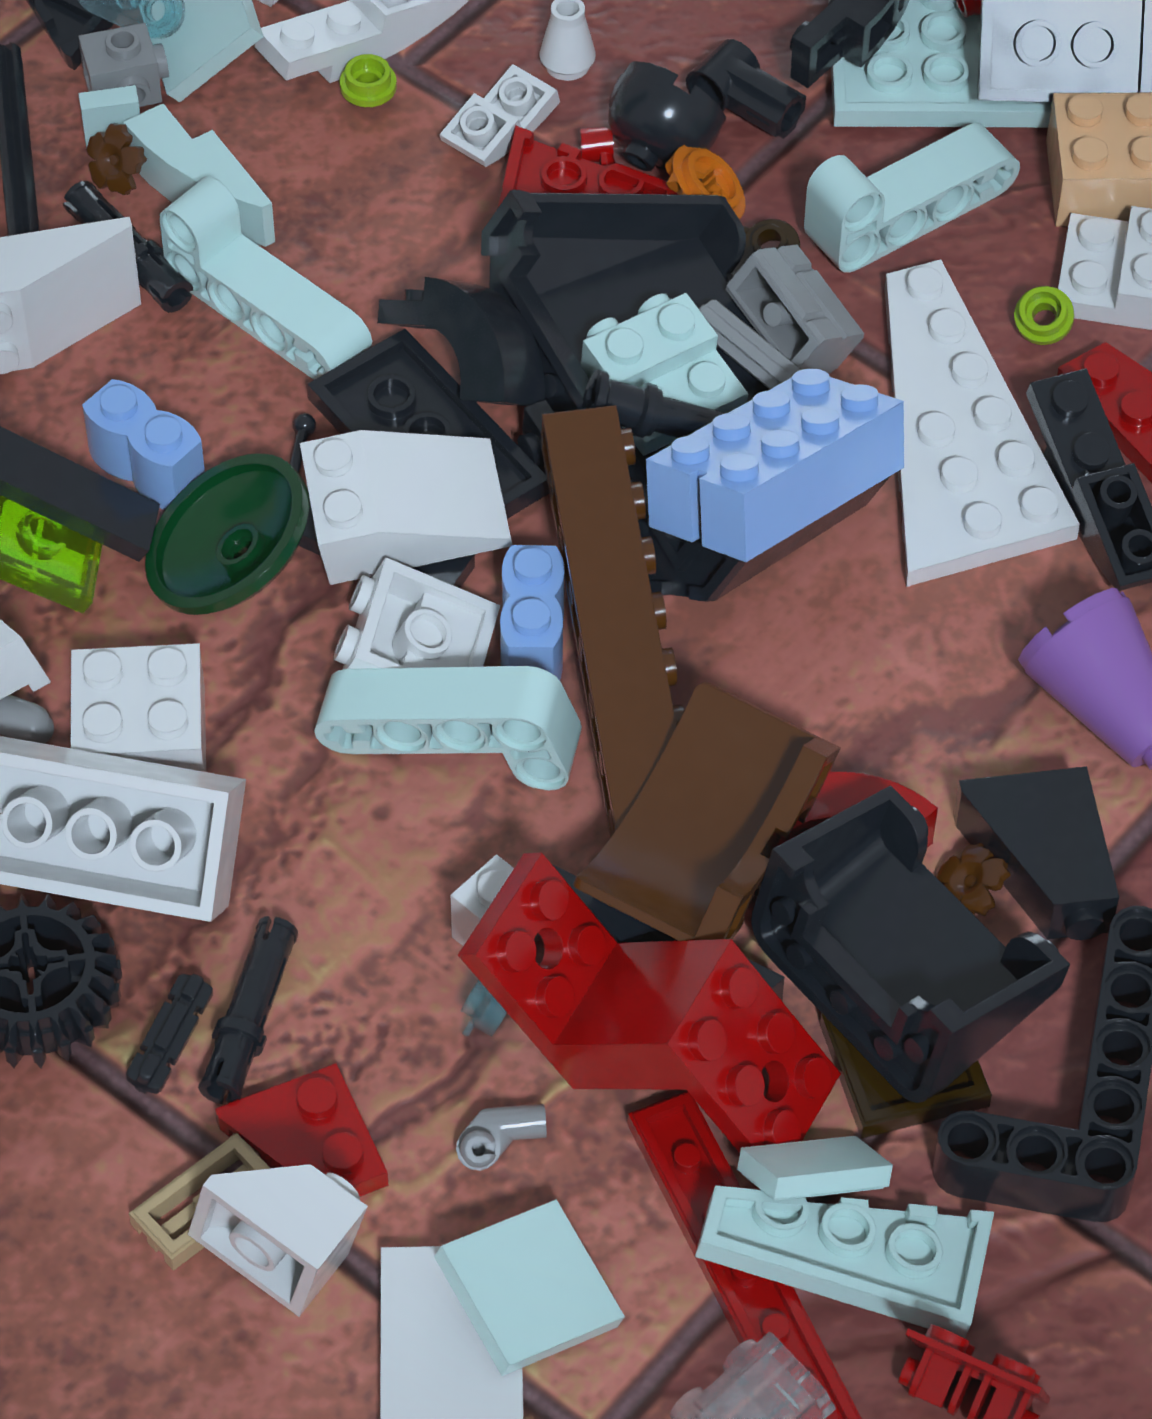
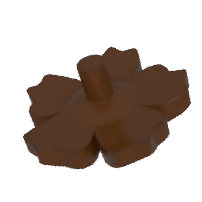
(115, 159)
(973, 877)

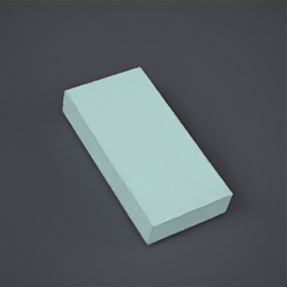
(814, 1168)

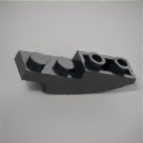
(842, 30)
(1094, 477)

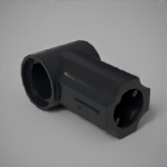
(737, 83)

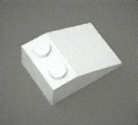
(63, 288)
(402, 500)

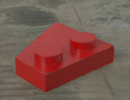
(308, 1124)

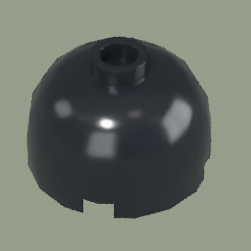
(657, 118)

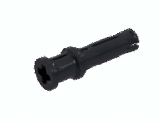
(646, 408)

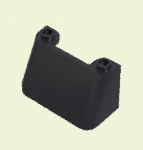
(894, 949)

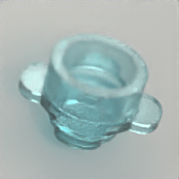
(483, 1009)

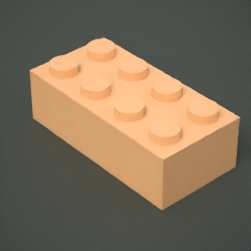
(1100, 154)

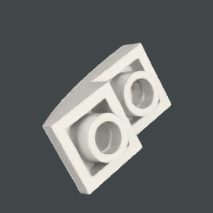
(487, 124)

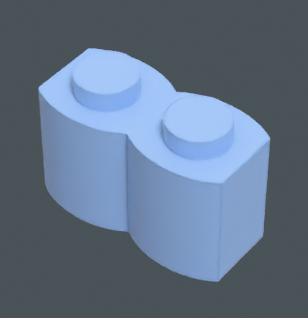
(142, 443)
(532, 608)

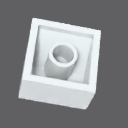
(280, 1227)

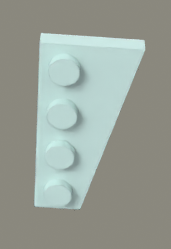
(877, 1259)

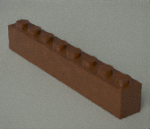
(611, 598)

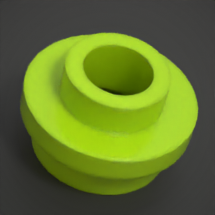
(368, 81)
(1042, 299)

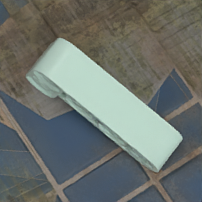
(868, 217)
(253, 286)
(455, 711)

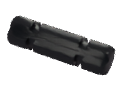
(169, 1033)

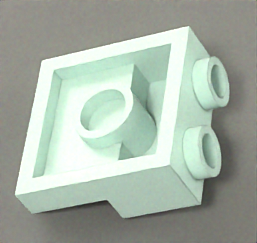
(669, 348)

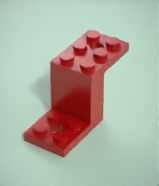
(648, 1011)

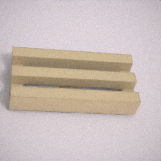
(146, 1214)

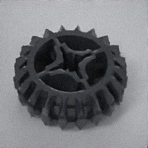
(72, 985)

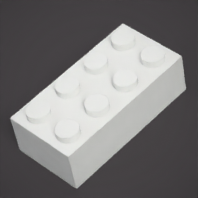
(117, 829)

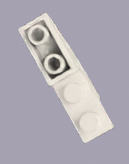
(338, 33)

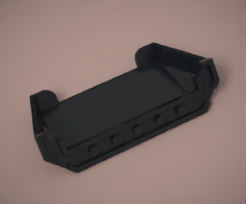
(601, 257)

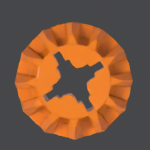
(718, 178)

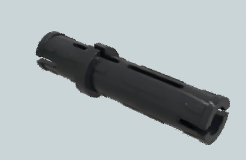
(153, 270)
(241, 1031)

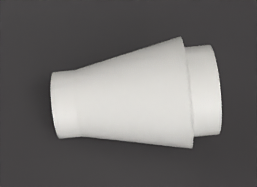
(567, 43)

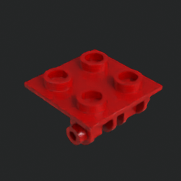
(950, 1353)

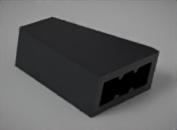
(1052, 845)

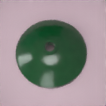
(227, 534)

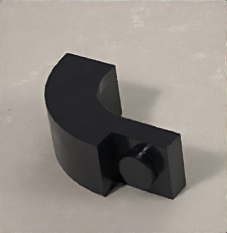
(487, 333)

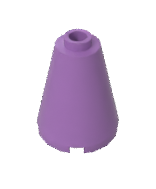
(1100, 672)

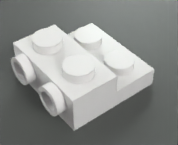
(1110, 268)
(415, 622)

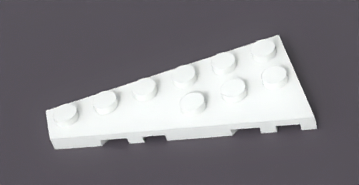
(971, 465)

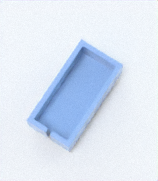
(775, 464)

